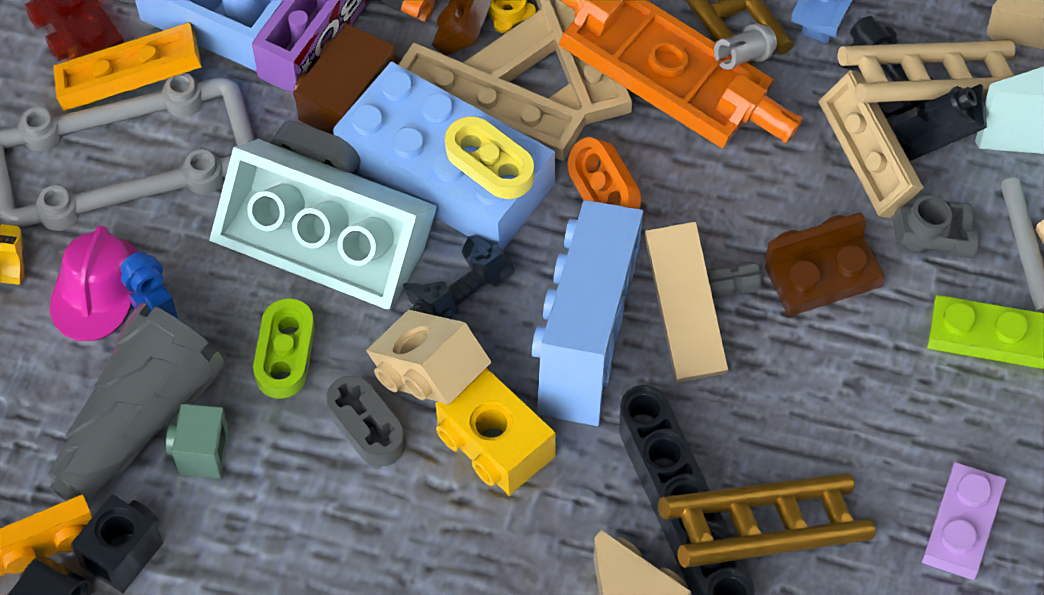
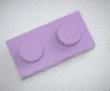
(964, 521)

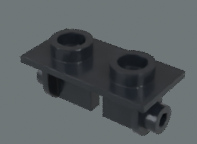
(941, 122)

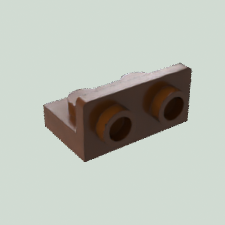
(822, 264)

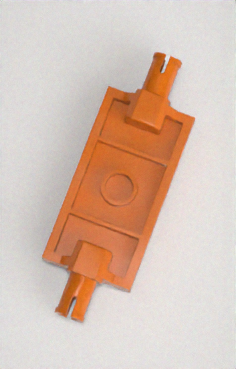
(674, 69)

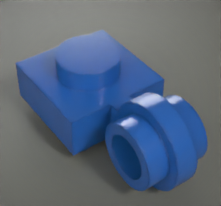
(144, 279)

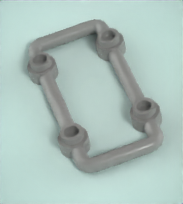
(180, 95)

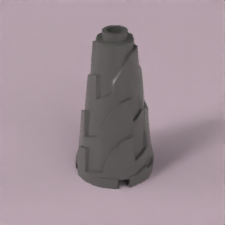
(135, 397)

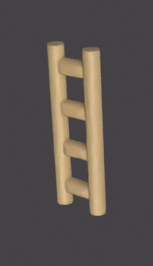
(912, 59)

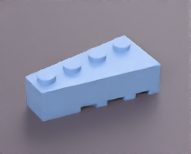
(586, 311)

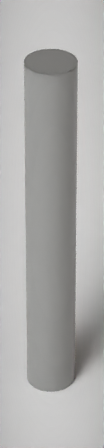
(1025, 240)

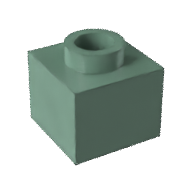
(198, 441)

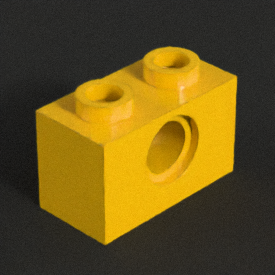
(504, 459)

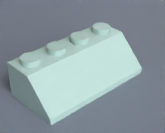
(321, 222)

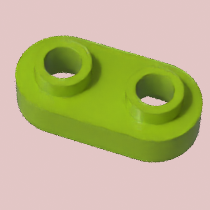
(284, 352)

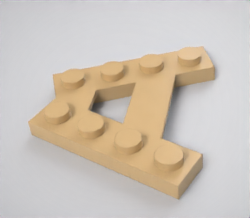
(487, 77)

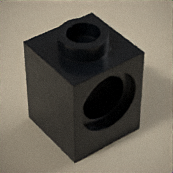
(123, 562)

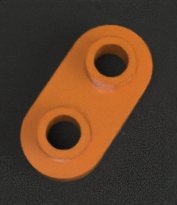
(610, 182)

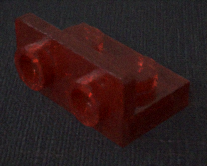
(73, 26)

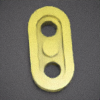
(495, 157)

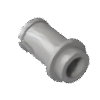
(754, 44)

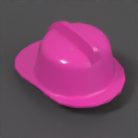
(89, 291)

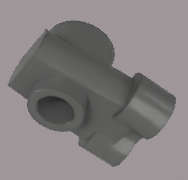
(937, 226)

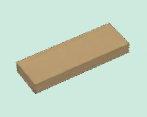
(870, 146)
(685, 302)

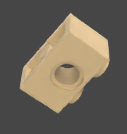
(428, 357)

